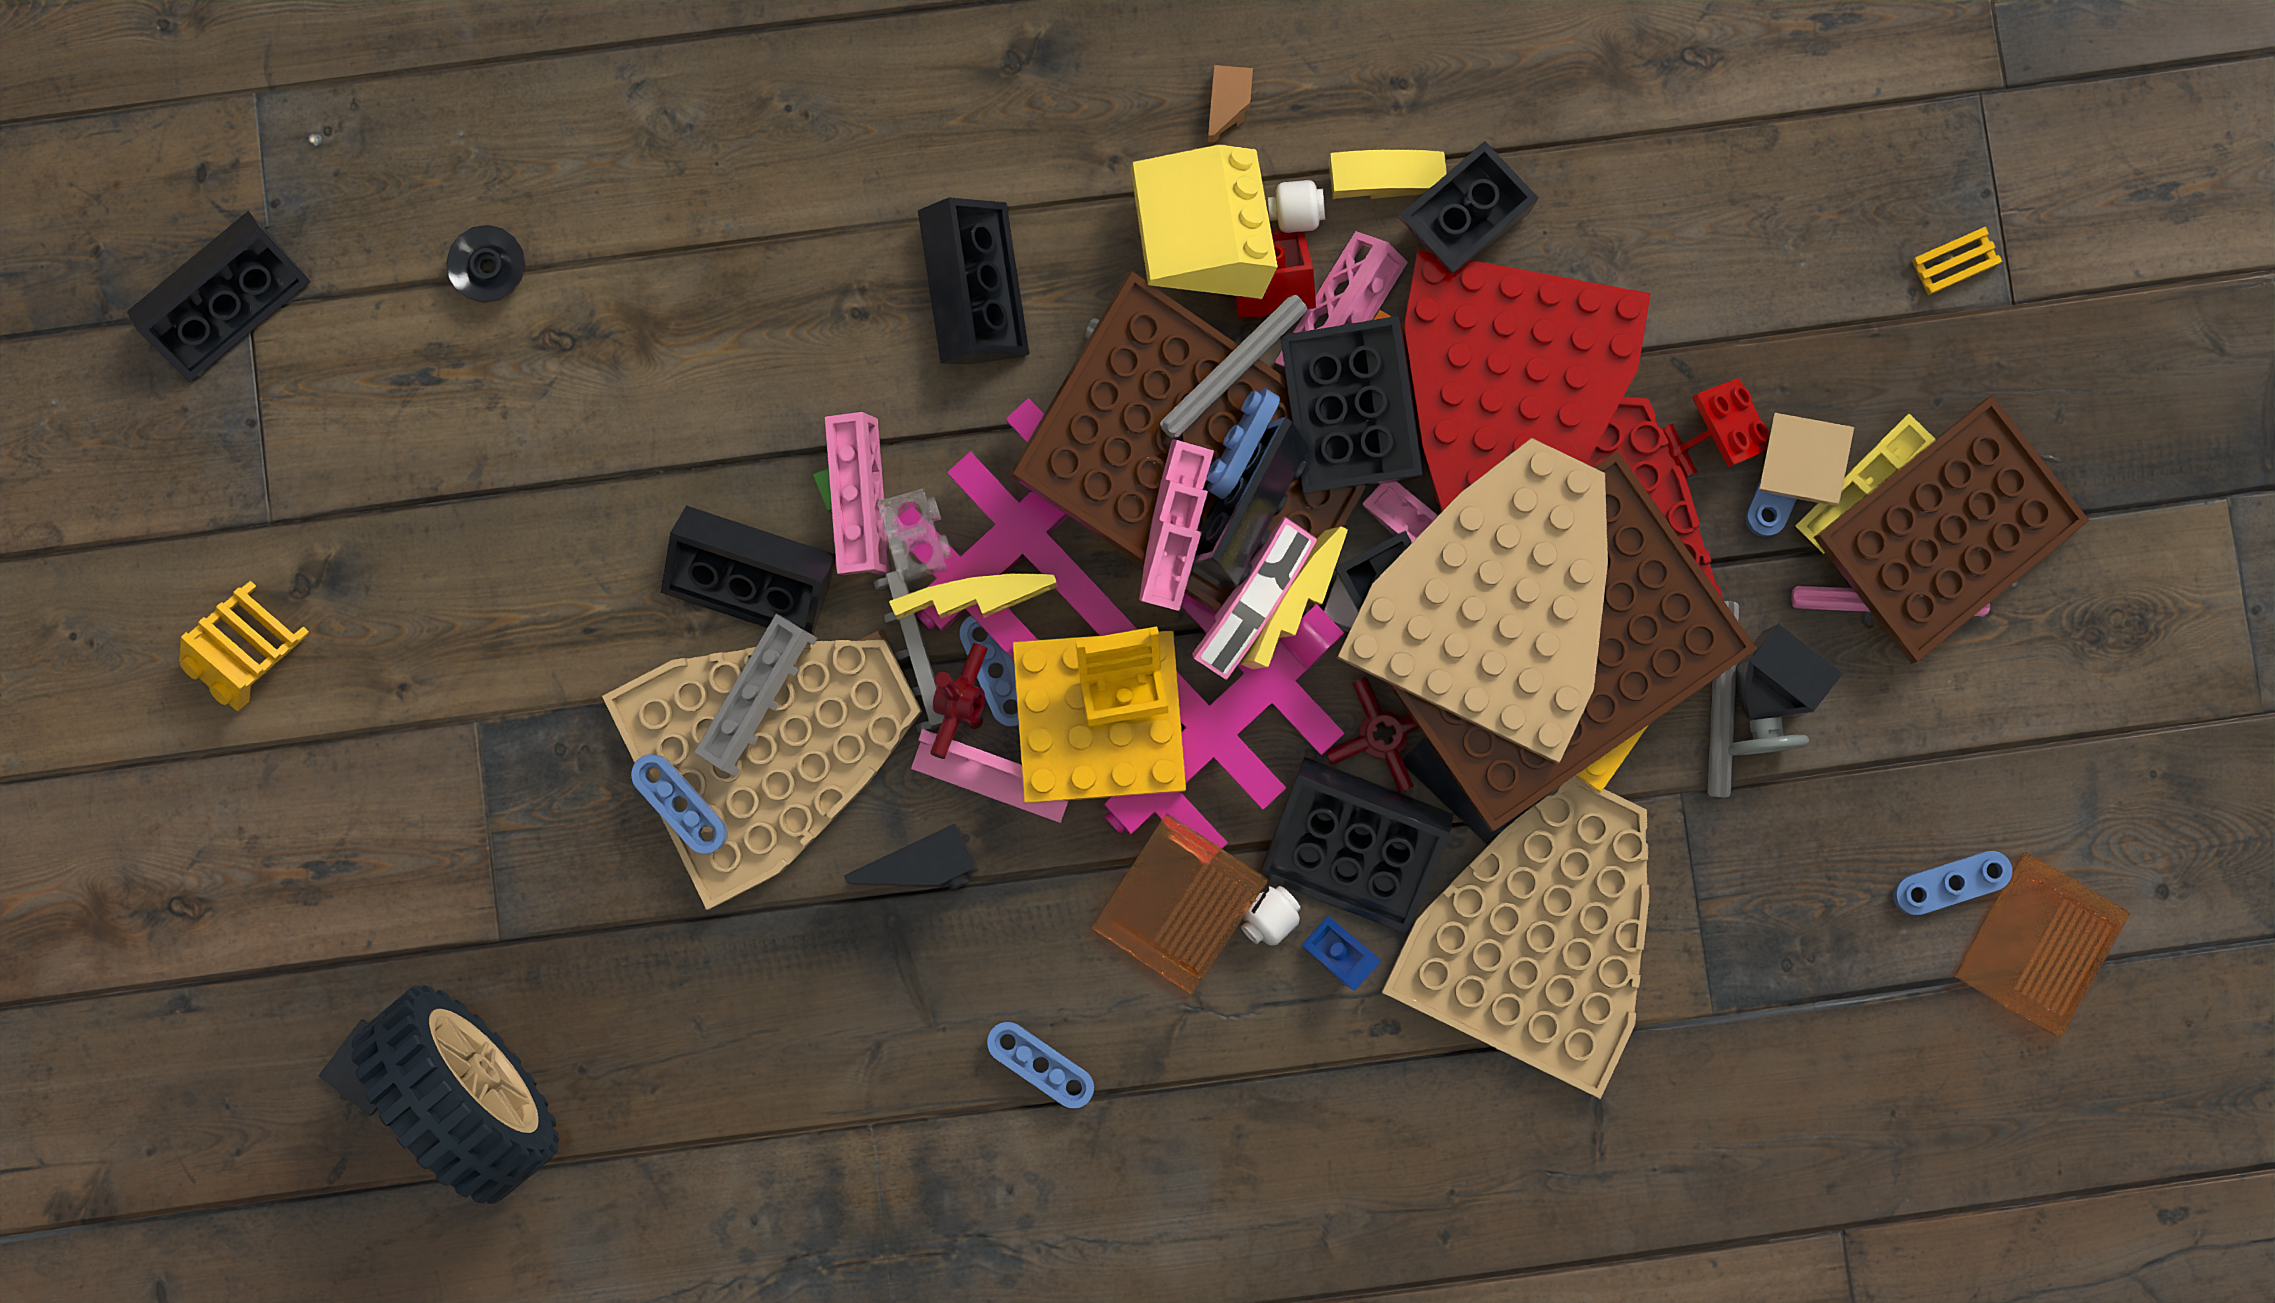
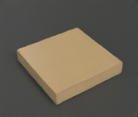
(1806, 459)

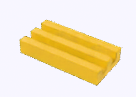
(1986, 247)

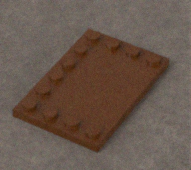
(1951, 529)

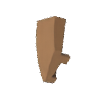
(1229, 98)

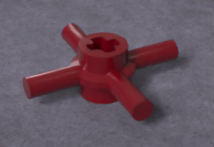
(958, 700)
(1366, 741)

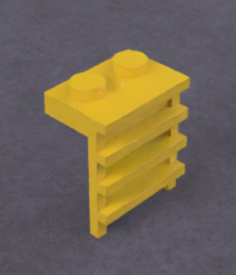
(220, 662)
(1121, 676)

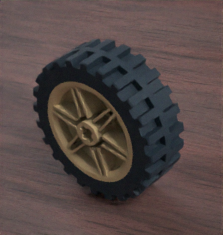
(454, 1095)

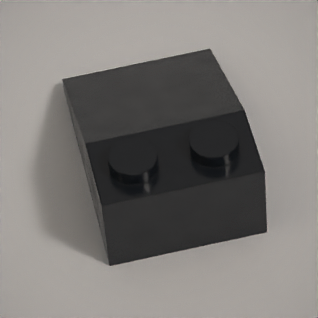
(1469, 208)
(929, 862)

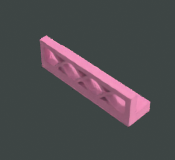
(1367, 288)
(855, 489)
(981, 774)

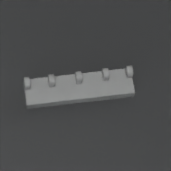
(916, 651)
(753, 694)

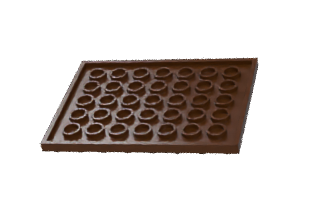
(1102, 437)
(1657, 645)

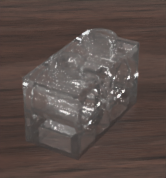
(905, 538)

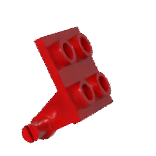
(1730, 422)

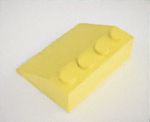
(1205, 221)

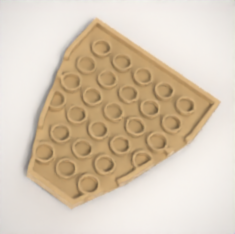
(1499, 602)
(807, 766)
(1541, 938)

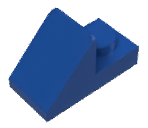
(1341, 953)

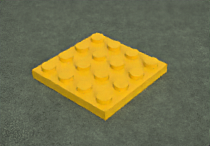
(1080, 762)

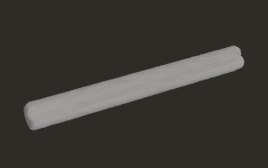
(1233, 366)
(1722, 728)

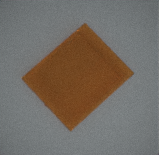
(1179, 903)
(2042, 944)

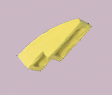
(1384, 172)

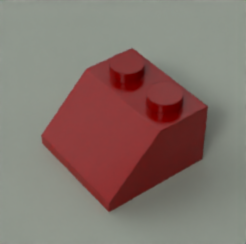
(1291, 277)

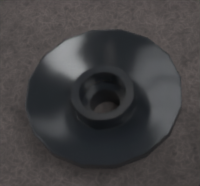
(473, 250)

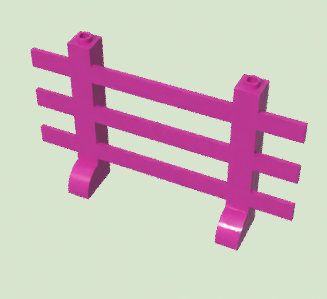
(1209, 731)

